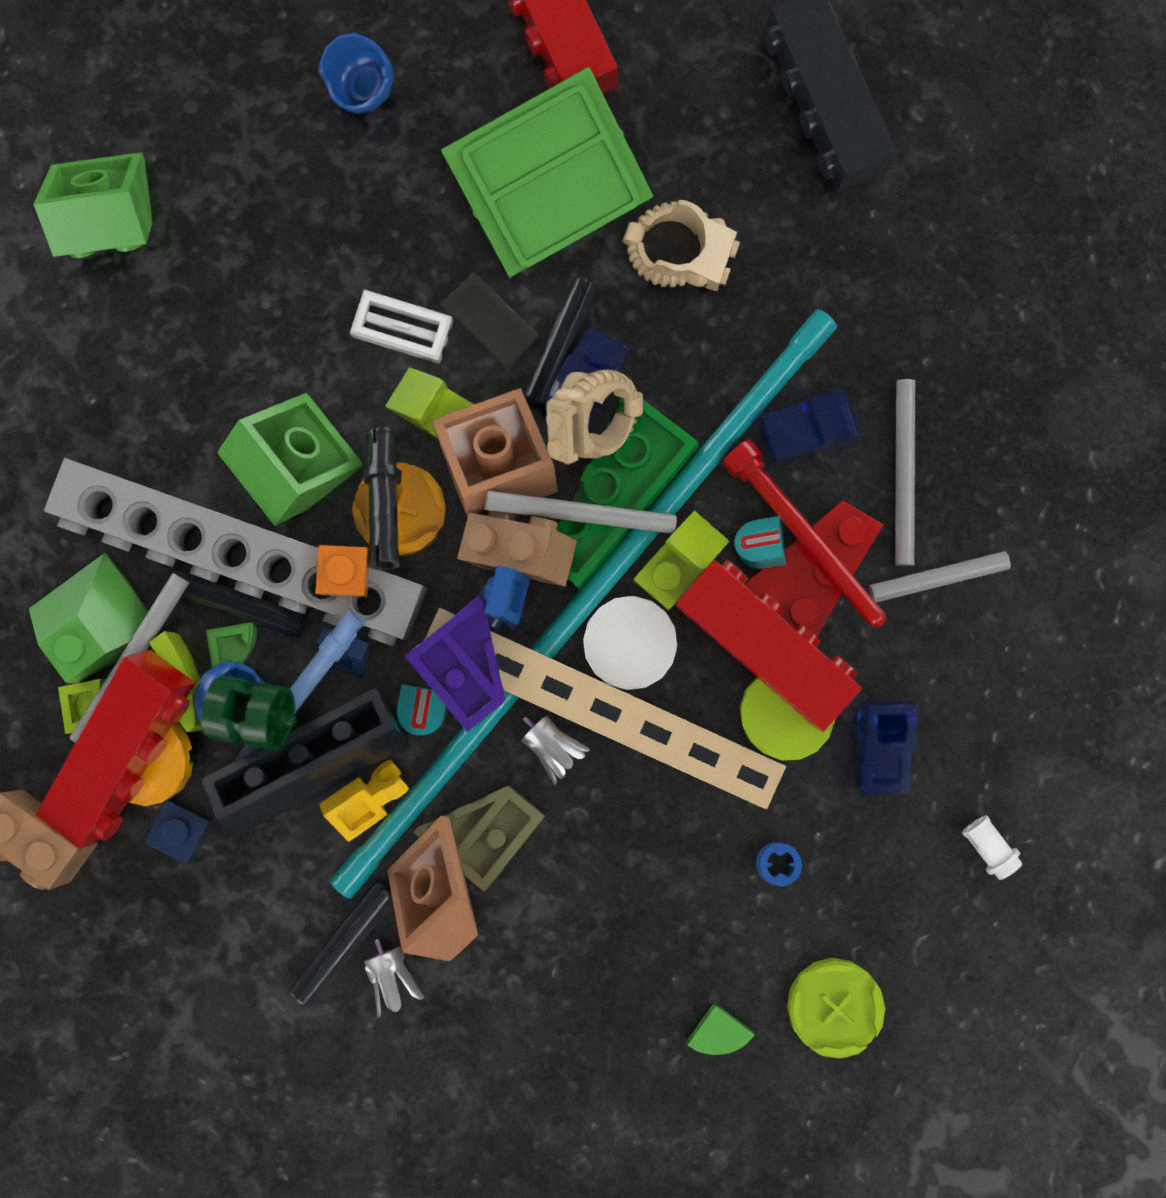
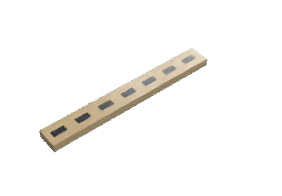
(632, 721)

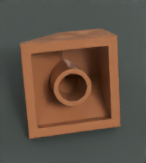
(432, 896)

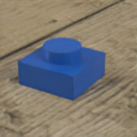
(506, 594)

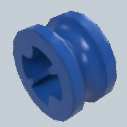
(777, 878)

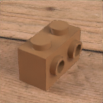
(529, 548)
(34, 846)

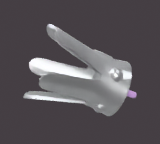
(551, 747)
(381, 970)

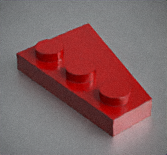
(802, 584)

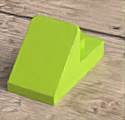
(424, 398)
(680, 560)

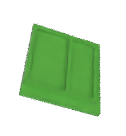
(547, 172)

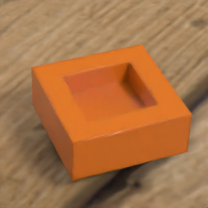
(342, 571)

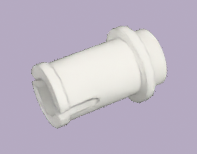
(992, 848)

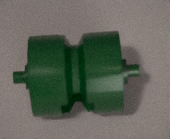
(248, 713)

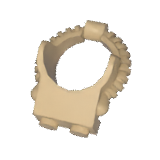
(715, 240)
(570, 412)

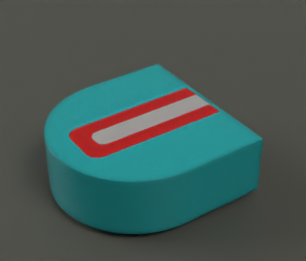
(761, 543)
(420, 710)

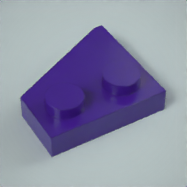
(462, 665)

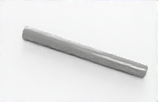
(905, 473)
(580, 512)
(145, 633)

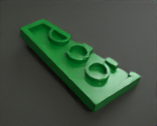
(626, 480)

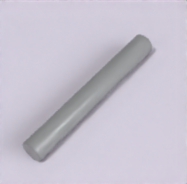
(940, 577)

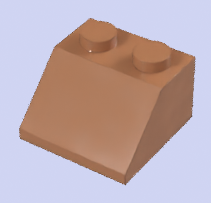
(495, 450)

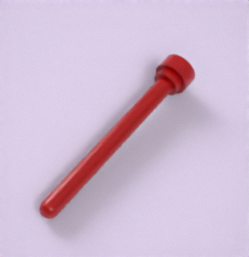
(747, 464)

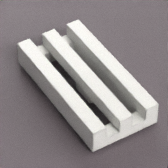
(438, 339)

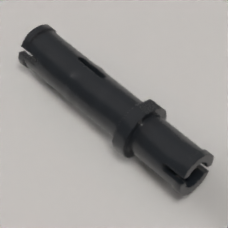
(383, 479)

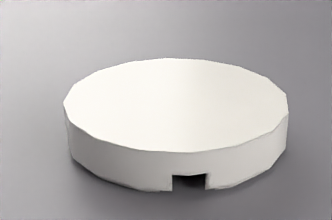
(630, 642)

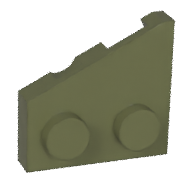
(491, 833)

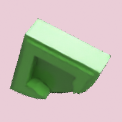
(231, 643)
(719, 1033)

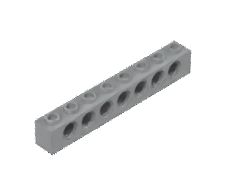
(82, 488)

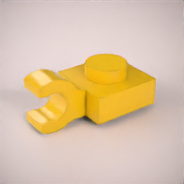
(361, 804)

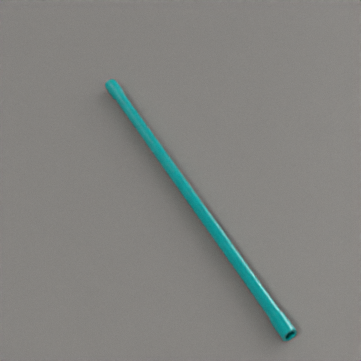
(801, 348)

